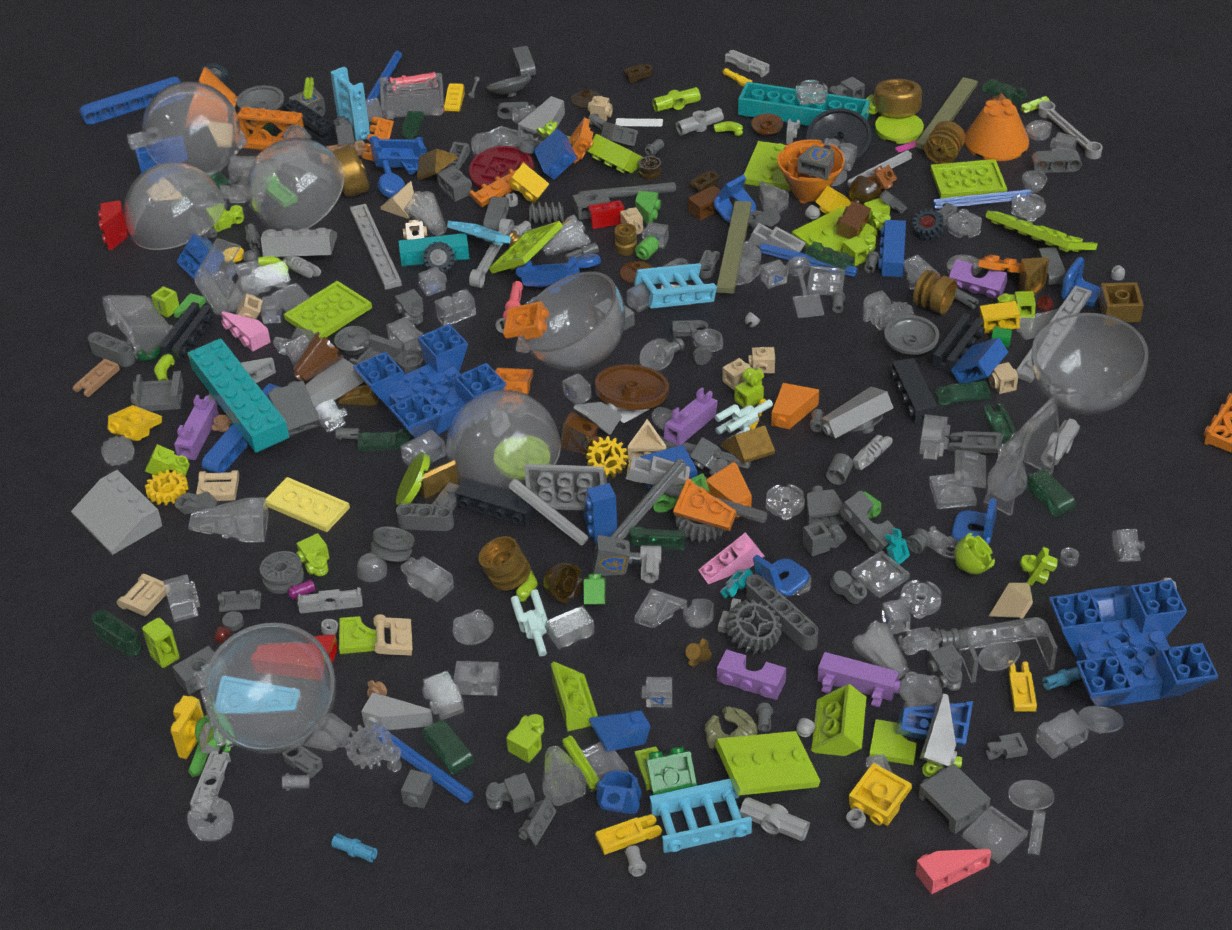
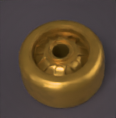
(897, 98)
(354, 172)

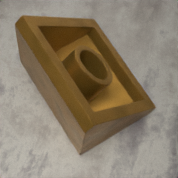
(433, 162)
(1033, 274)
(750, 445)
(437, 478)

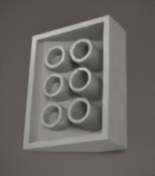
(298, 242)
(563, 485)
(117, 513)

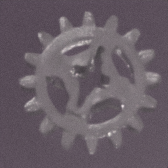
(368, 744)

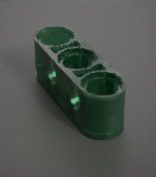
(1050, 492)
(116, 632)
(448, 746)

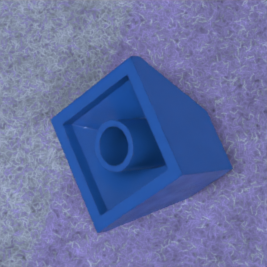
(621, 729)

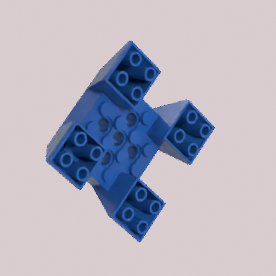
(411, 394)
(1131, 656)

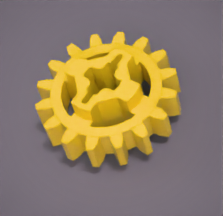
(614, 461)
(166, 487)

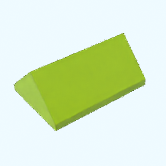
(572, 696)

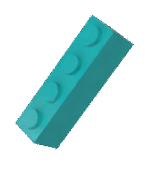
(412, 249)

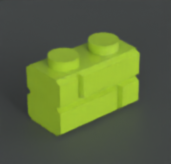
(161, 642)

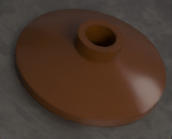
(767, 124)
(629, 270)

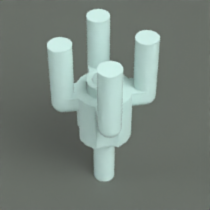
(741, 418)
(532, 621)

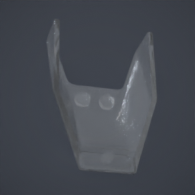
(1036, 444)

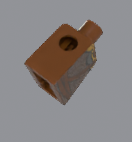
(578, 434)

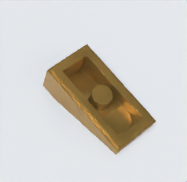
(360, 396)

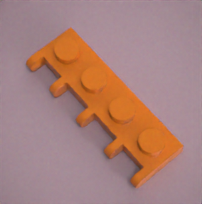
(382, 131)
(497, 189)

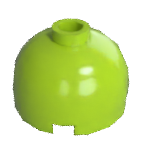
(973, 555)

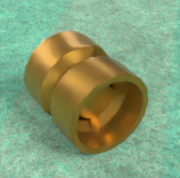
(625, 239)

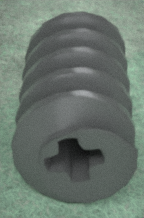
(546, 213)

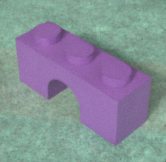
(991, 285)
(764, 682)

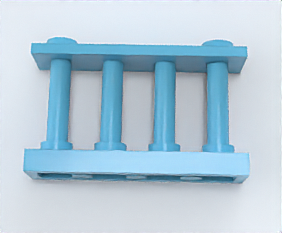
(350, 102)
(678, 295)
(693, 797)

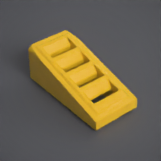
(454, 95)

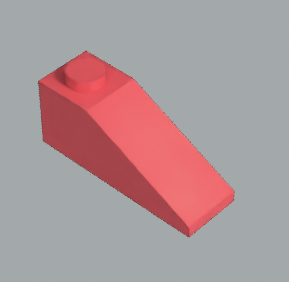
(950, 866)

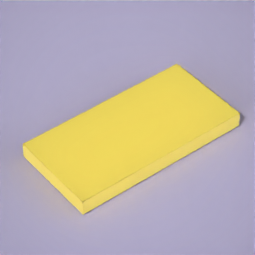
(307, 504)

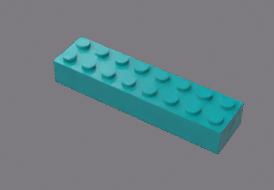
(782, 101)
(238, 395)

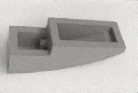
(776, 238)
(651, 471)

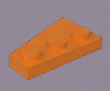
(702, 507)

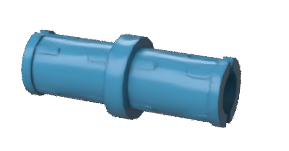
(1063, 677)
(354, 847)

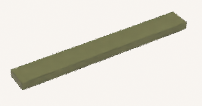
(950, 107)
(734, 247)

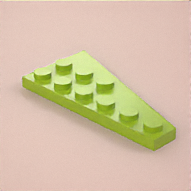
(1051, 236)

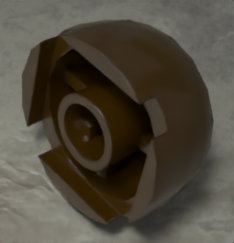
(863, 191)
(563, 582)

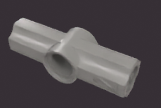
(699, 121)
(1067, 433)
(774, 819)

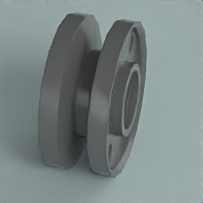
(392, 543)
(281, 571)

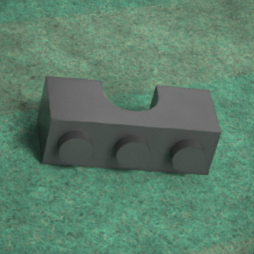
(856, 512)

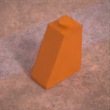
(793, 404)
(730, 486)

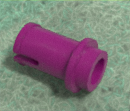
(302, 589)

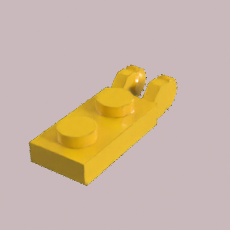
(1022, 688)
(627, 833)

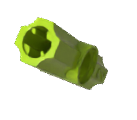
(676, 99)

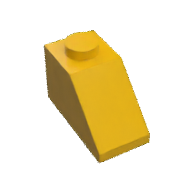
(832, 200)

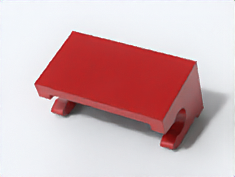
(605, 214)

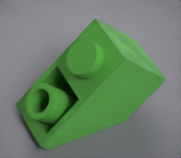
(647, 205)
(594, 589)

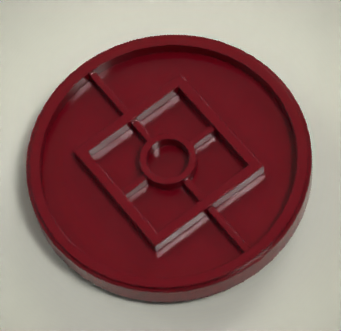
(496, 162)

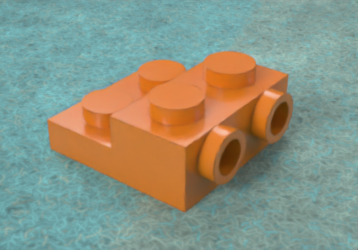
(581, 139)
(526, 321)
(516, 378)

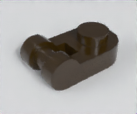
(638, 72)
(704, 181)

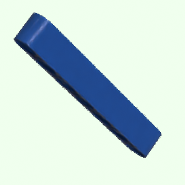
(124, 102)
(228, 447)

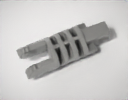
(302, 266)
(871, 451)

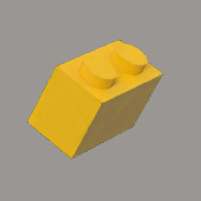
(528, 183)
(1000, 315)

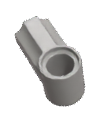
(650, 559)

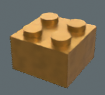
(1121, 301)

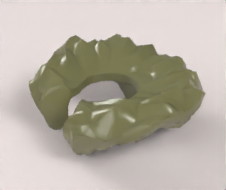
(731, 714)

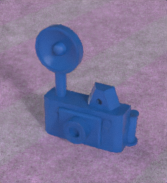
(395, 154)
(548, 274)

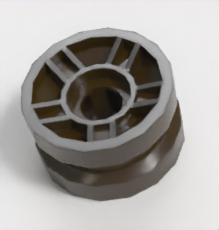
(650, 167)

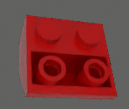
(112, 223)

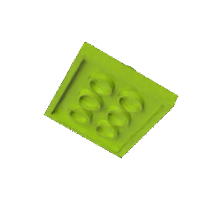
(764, 166)
(968, 178)
(825, 231)
(525, 247)
(328, 310)
(767, 763)

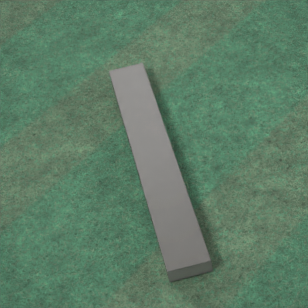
(375, 246)
(1072, 305)

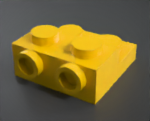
(133, 422)
(187, 714)
(879, 794)

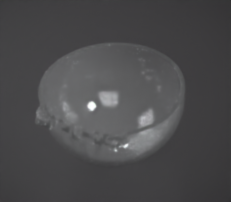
(192, 126)
(294, 183)
(171, 205)
(581, 325)
(1089, 362)
(499, 435)
(268, 689)

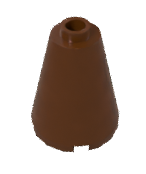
(316, 358)

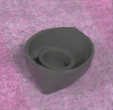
(410, 360)

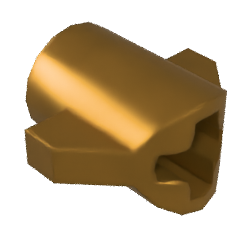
(698, 652)

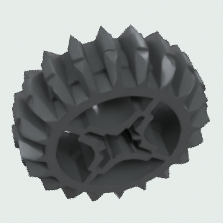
(697, 530)
(747, 631)

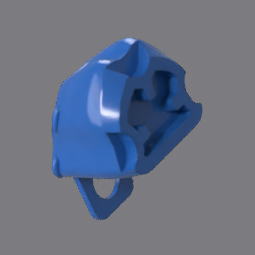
(619, 792)

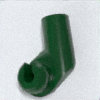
(142, 356)

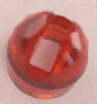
(1045, 303)
(221, 634)

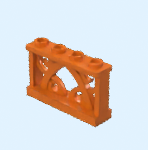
(262, 117)
(1224, 417)

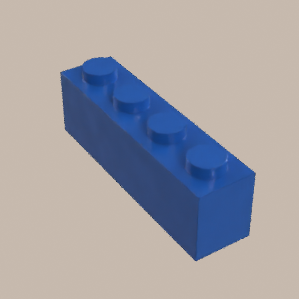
(893, 244)

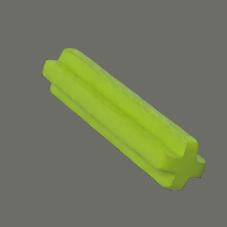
(581, 761)

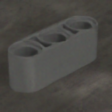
(523, 61)
(1056, 161)
(497, 209)
(1056, 270)
(111, 349)
(425, 517)

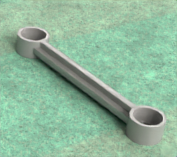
(1092, 149)
(477, 276)

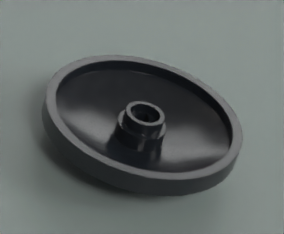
(844, 126)

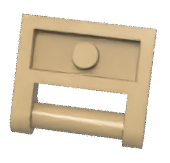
(219, 490)
(145, 599)
(399, 636)

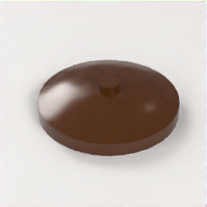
(631, 387)

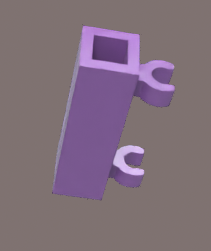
(690, 418)
(196, 428)
(865, 677)

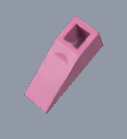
(247, 330)
(734, 557)

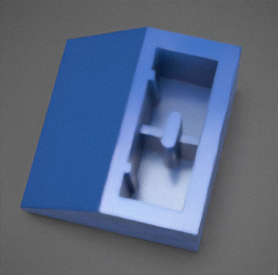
(194, 254)

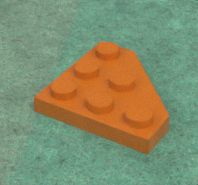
(993, 262)

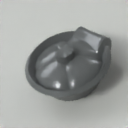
(353, 340)

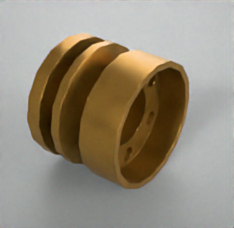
(944, 142)
(935, 291)
(504, 563)

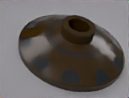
(582, 98)

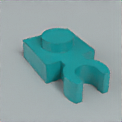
(898, 548)
(737, 580)

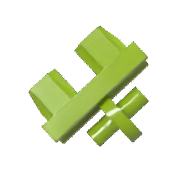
(1037, 565)

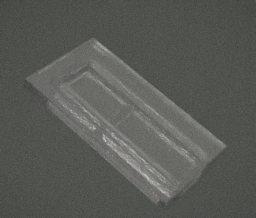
(970, 468)

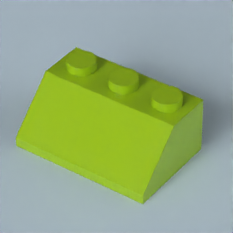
(614, 154)
(839, 722)

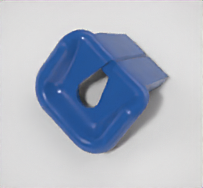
(736, 190)
(1076, 270)
(968, 517)
(770, 572)
(1113, 607)

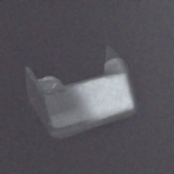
(216, 275)
(1010, 630)

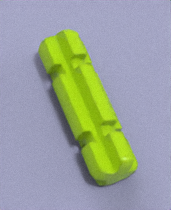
(308, 88)
(1033, 105)

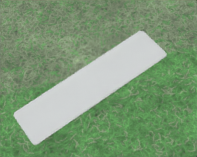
(639, 122)

